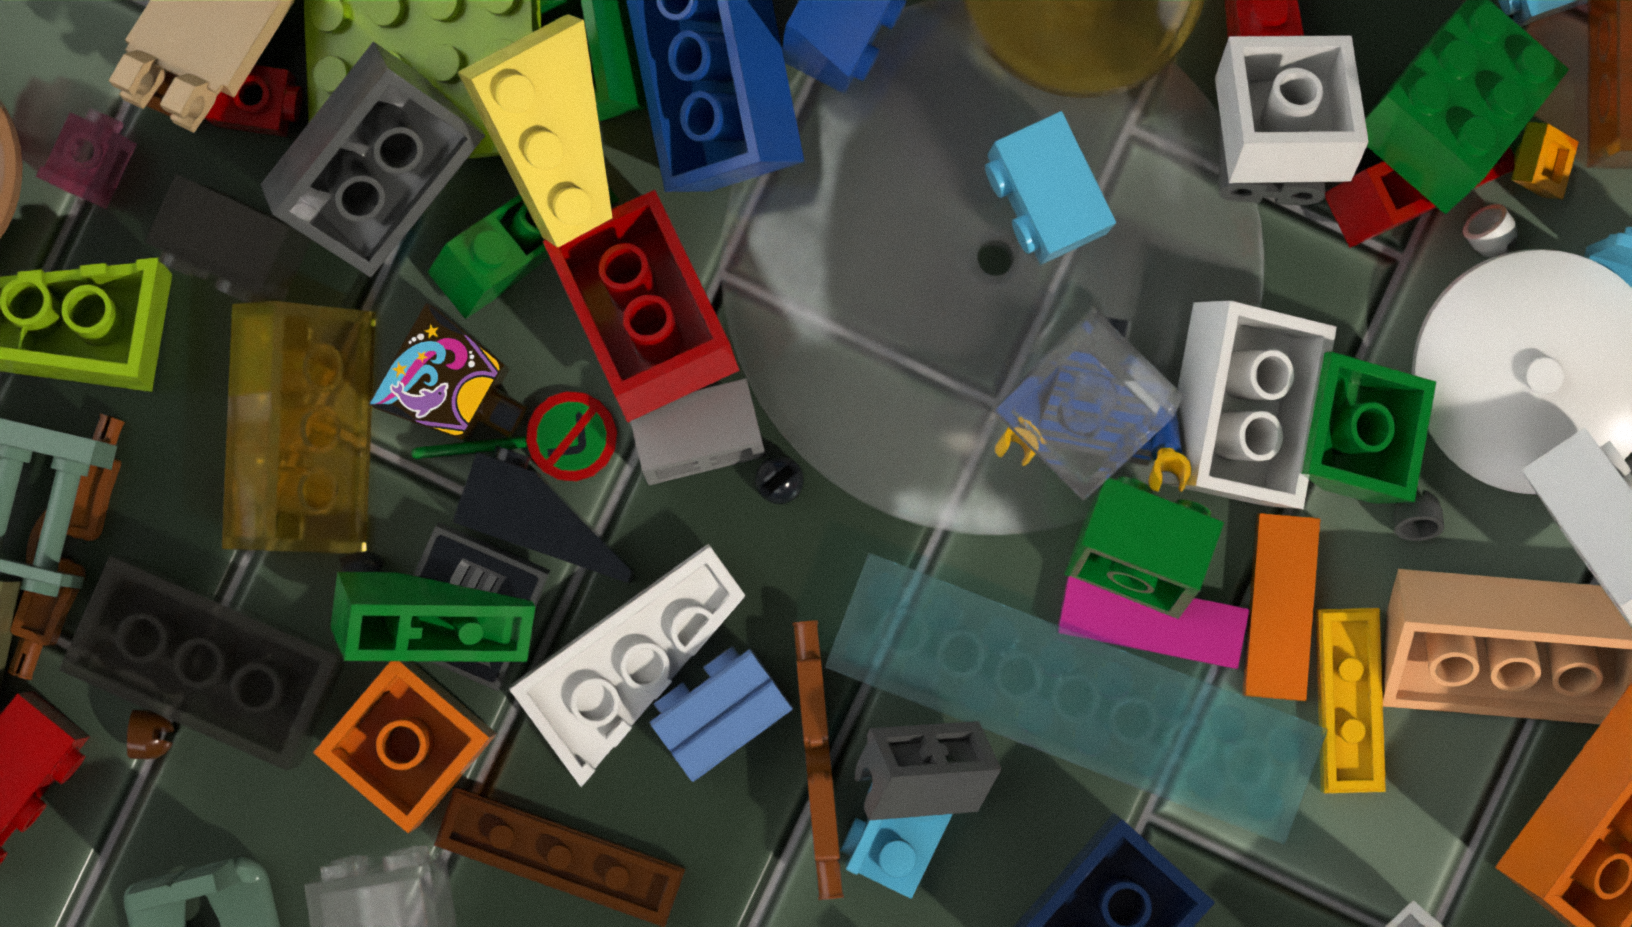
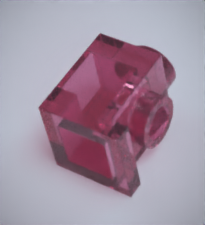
(100, 175)

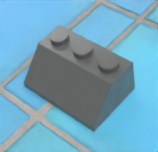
(370, 160)

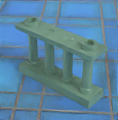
(71, 459)

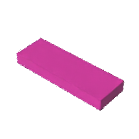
(1203, 633)

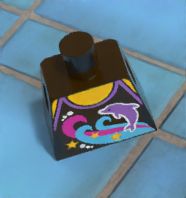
(447, 381)

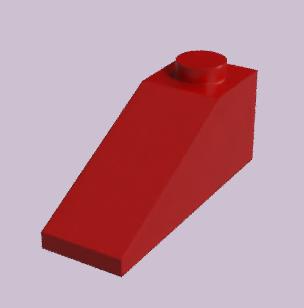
(1383, 200)

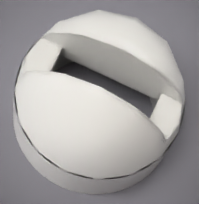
(1491, 230)

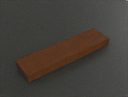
(560, 856)

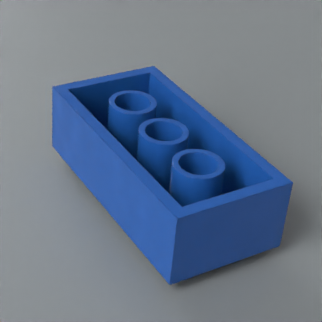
(715, 91)

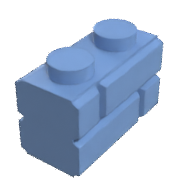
(720, 712)

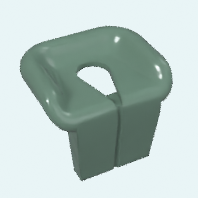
(234, 887)

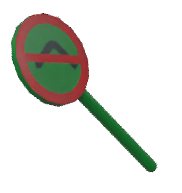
(566, 437)

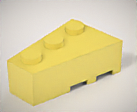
(546, 126)

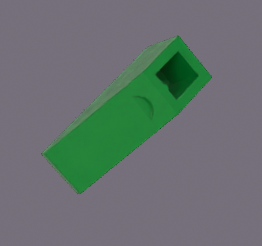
(491, 257)

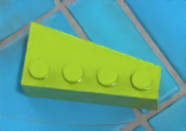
(86, 323)

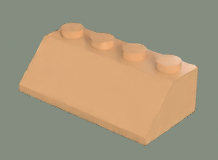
(1504, 647)

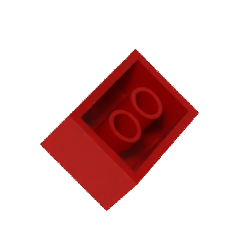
(643, 308)

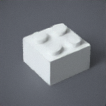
(1290, 109)

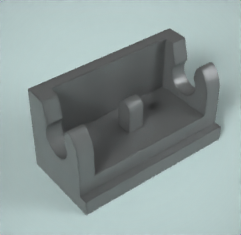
(926, 770)

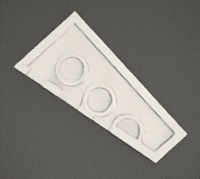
(614, 670)

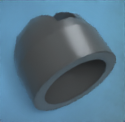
(1419, 519)

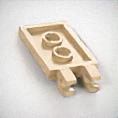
(203, 44)

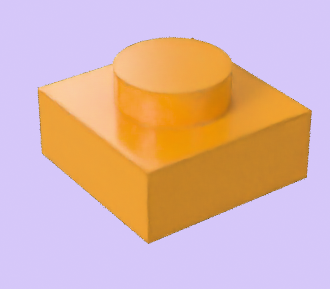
(1544, 160)

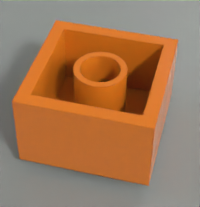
(405, 743)

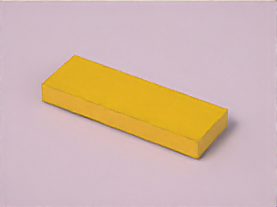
(1350, 700)

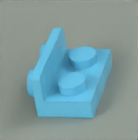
(893, 849)

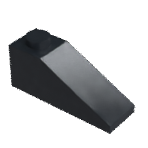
(528, 511)

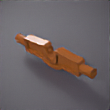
(43, 616)
(818, 760)

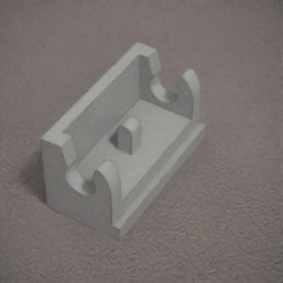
(698, 433)

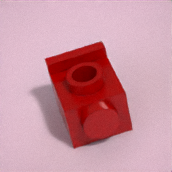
(271, 116)

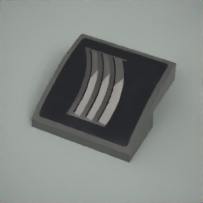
(476, 564)

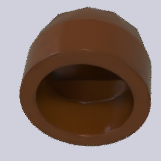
(144, 735)

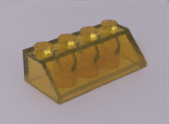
(298, 428)

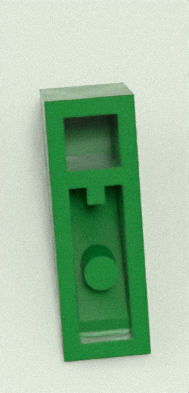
(426, 620)

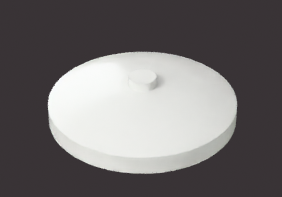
(1527, 360)

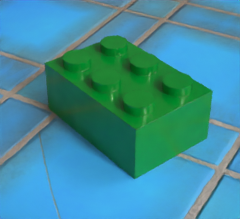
(1462, 102)

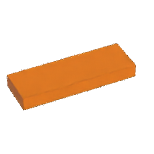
(1281, 607)

